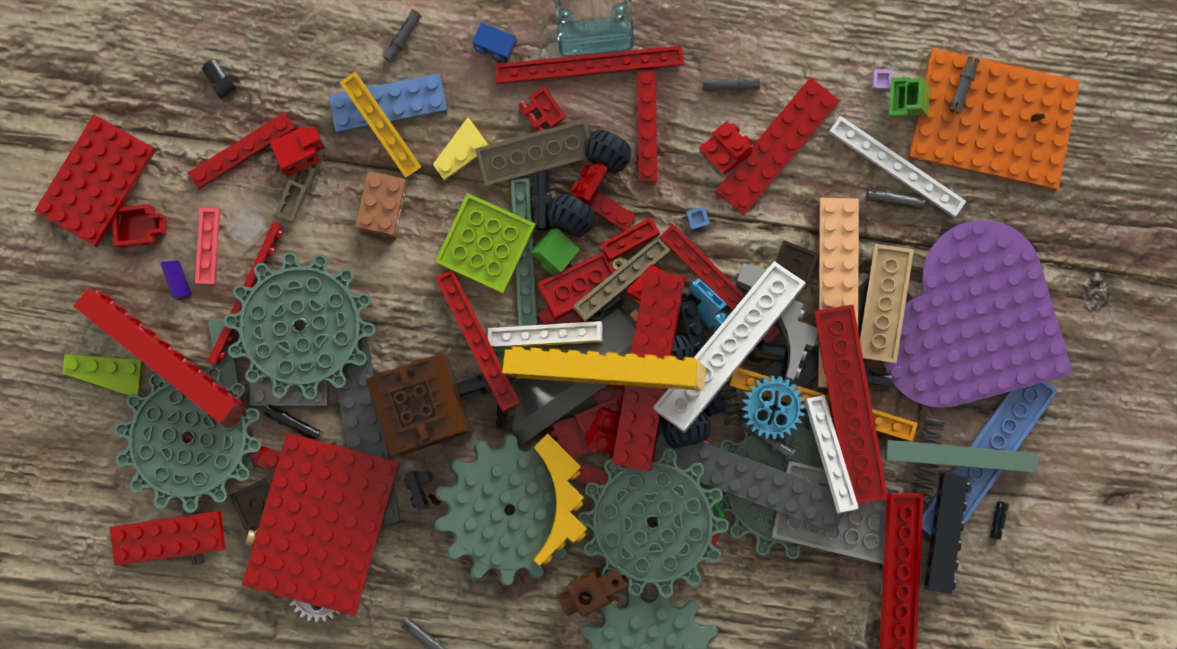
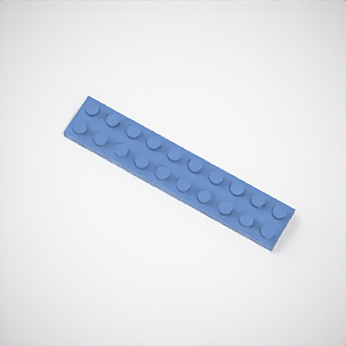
(1002, 431)

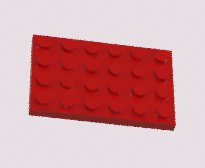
(95, 180)

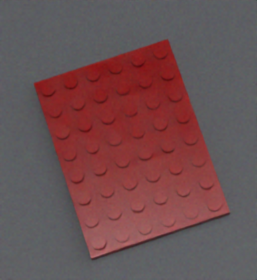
(320, 524)

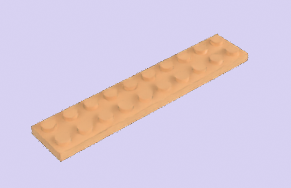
(837, 259)

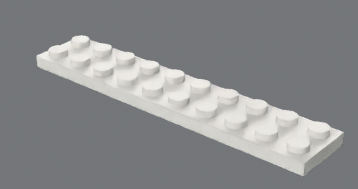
(733, 343)

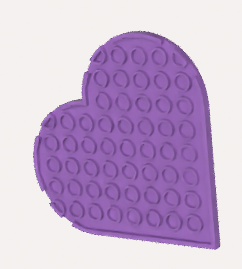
(980, 321)

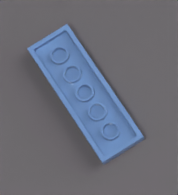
(398, 101)

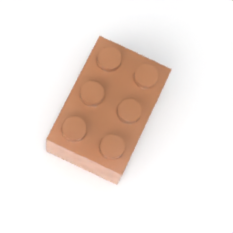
(382, 204)

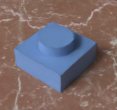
(697, 218)

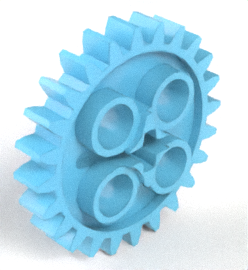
(790, 411)

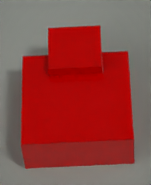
(297, 149)
(138, 226)

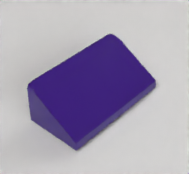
(176, 279)

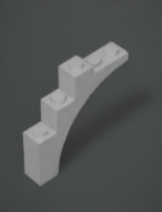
(797, 334)

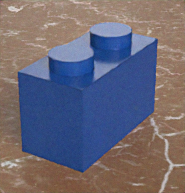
(494, 42)

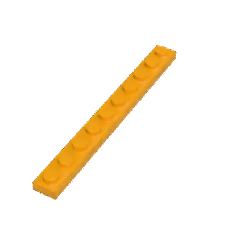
(883, 422)

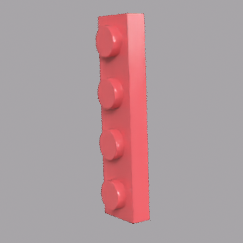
(207, 246)

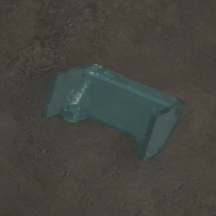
(595, 35)

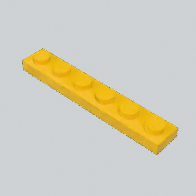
(380, 124)

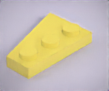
(459, 150)

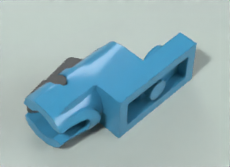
(710, 307)

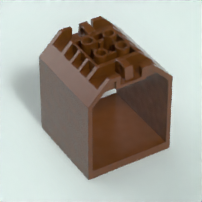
(418, 405)

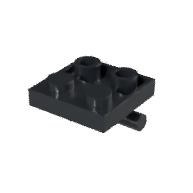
(414, 482)

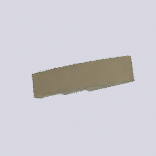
(297, 190)

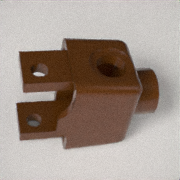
(597, 585)

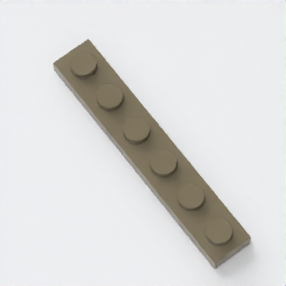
(621, 279)

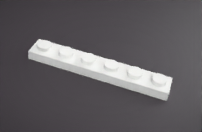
(545, 334)
(831, 454)

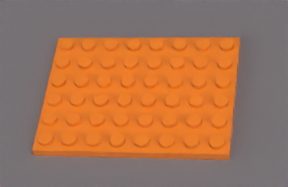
(995, 122)

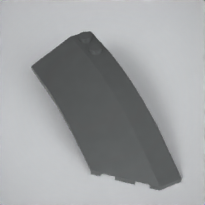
(548, 401)

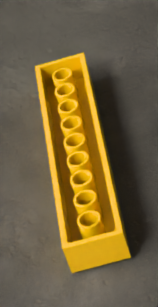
(607, 369)

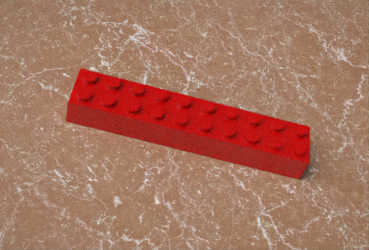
(161, 357)

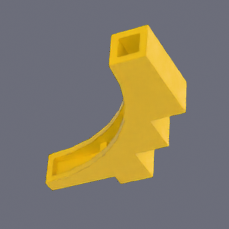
(565, 525)

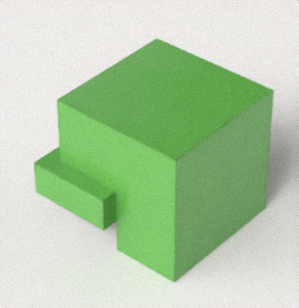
(909, 97)
(554, 251)

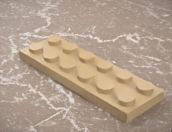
(885, 303)

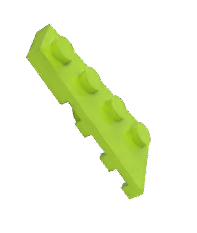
(111, 373)

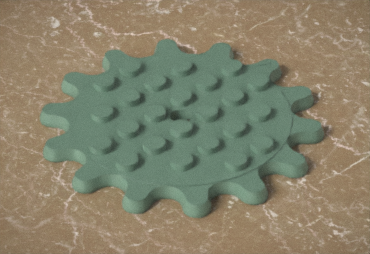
(270, 318)
(178, 467)
(478, 513)
(754, 517)
(659, 552)
(649, 626)

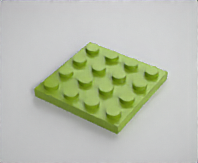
(485, 243)

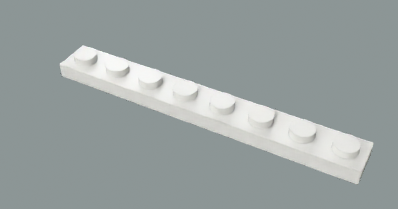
(897, 166)

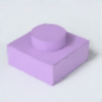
(881, 79)

